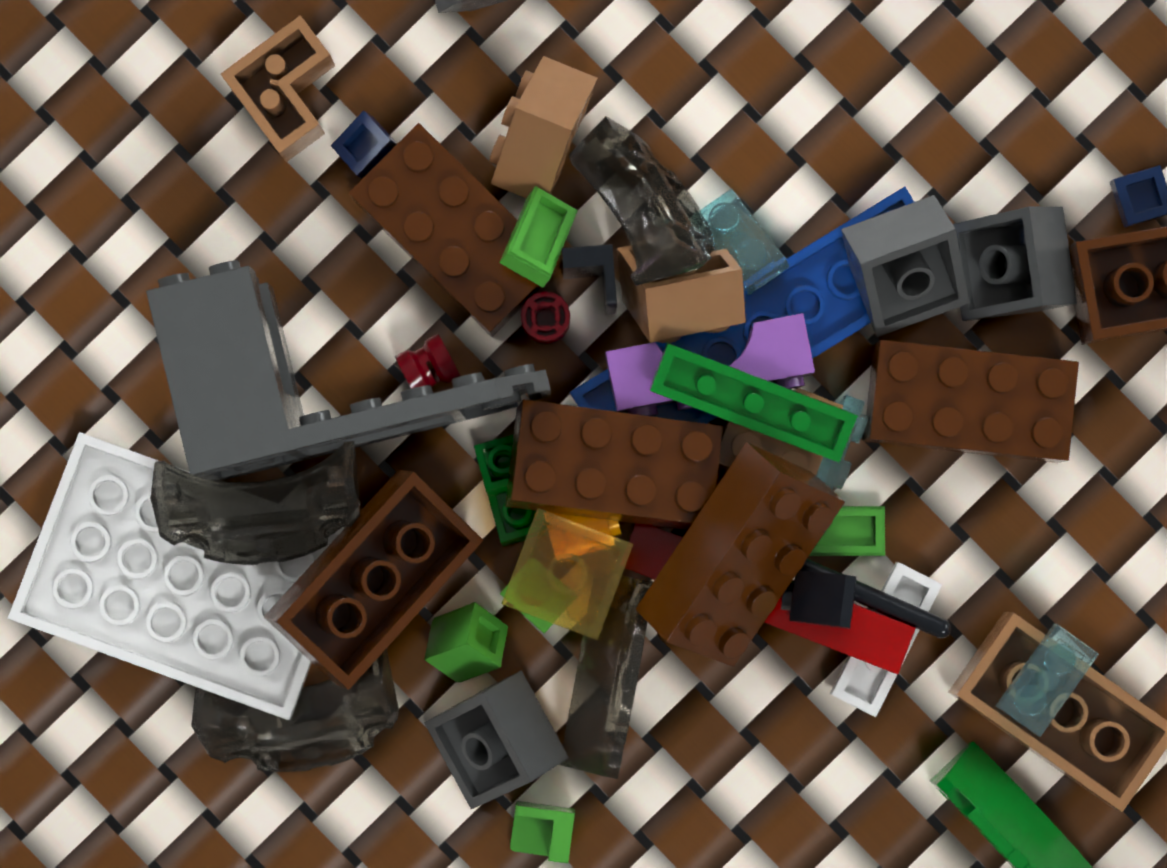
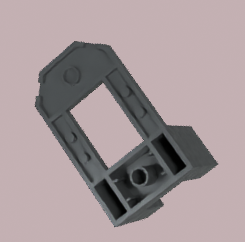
(240, 392)

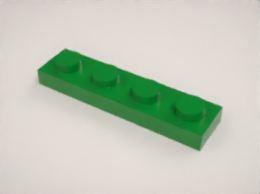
(753, 402)

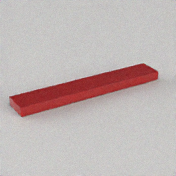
(871, 635)

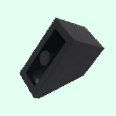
(820, 599)

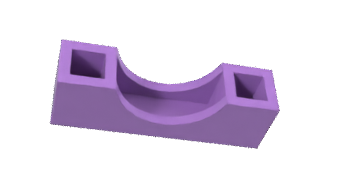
(774, 351)

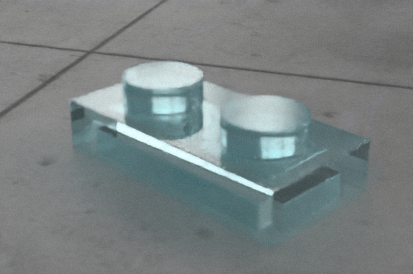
(745, 239)
(835, 473)
(1047, 680)

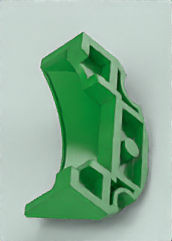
(1004, 813)

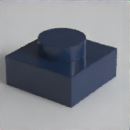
(363, 144)
(1140, 196)

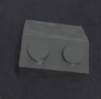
(1016, 263)
(906, 265)
(496, 740)

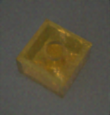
(567, 574)

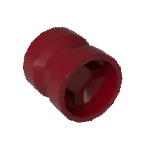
(545, 325)
(415, 366)

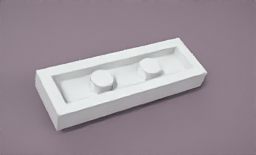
(866, 684)

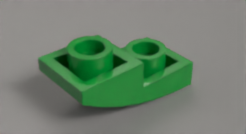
(494, 465)

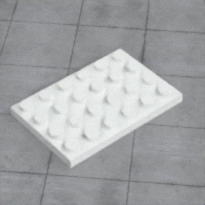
(128, 593)

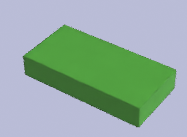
(538, 236)
(854, 533)

